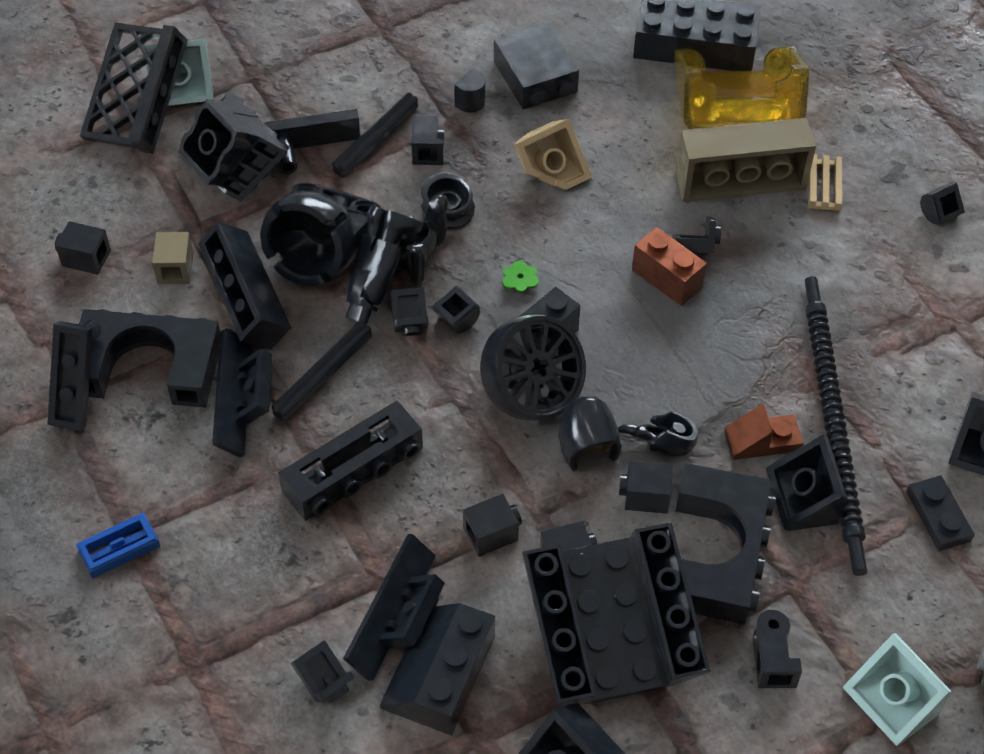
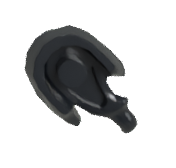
(672, 434)

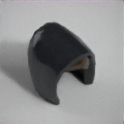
(590, 427)

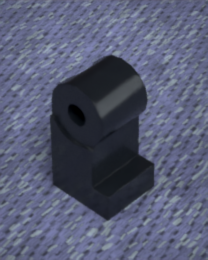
(772, 654)

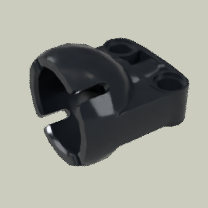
(314, 232)

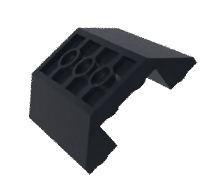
(615, 616)

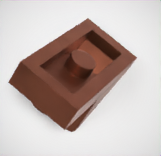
(762, 435)

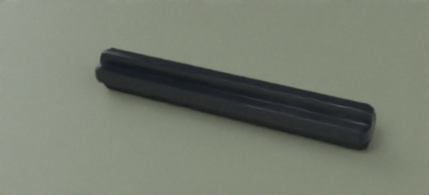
(375, 135)
(321, 371)

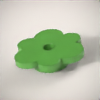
(520, 277)

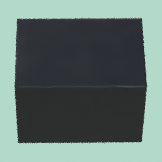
(808, 486)

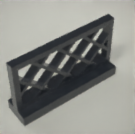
(154, 89)

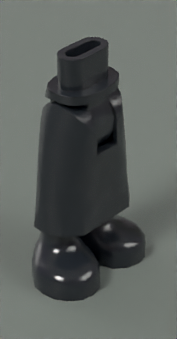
(377, 260)

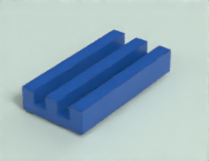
(120, 549)

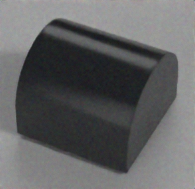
(470, 92)
(942, 204)
(457, 310)

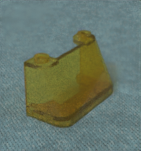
(742, 96)

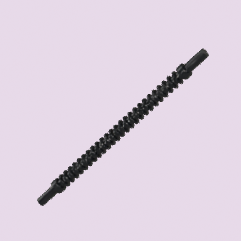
(853, 531)

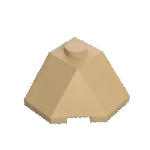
(553, 155)

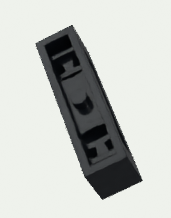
(351, 461)

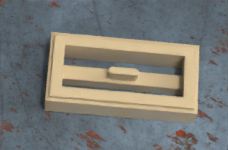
(826, 164)

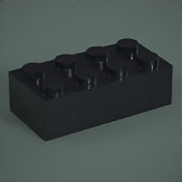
(715, 28)

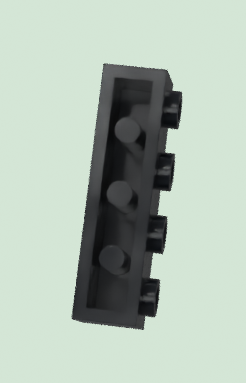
(244, 286)

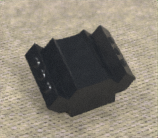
(231, 146)

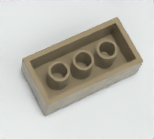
(744, 159)

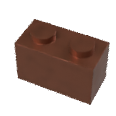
(669, 266)

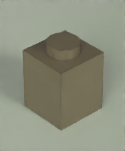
(172, 257)

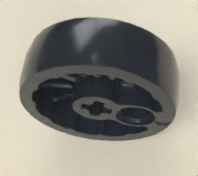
(533, 367)

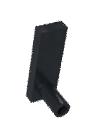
(314, 131)
(71, 373)

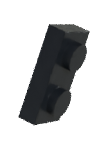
(940, 513)

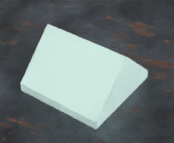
(898, 690)

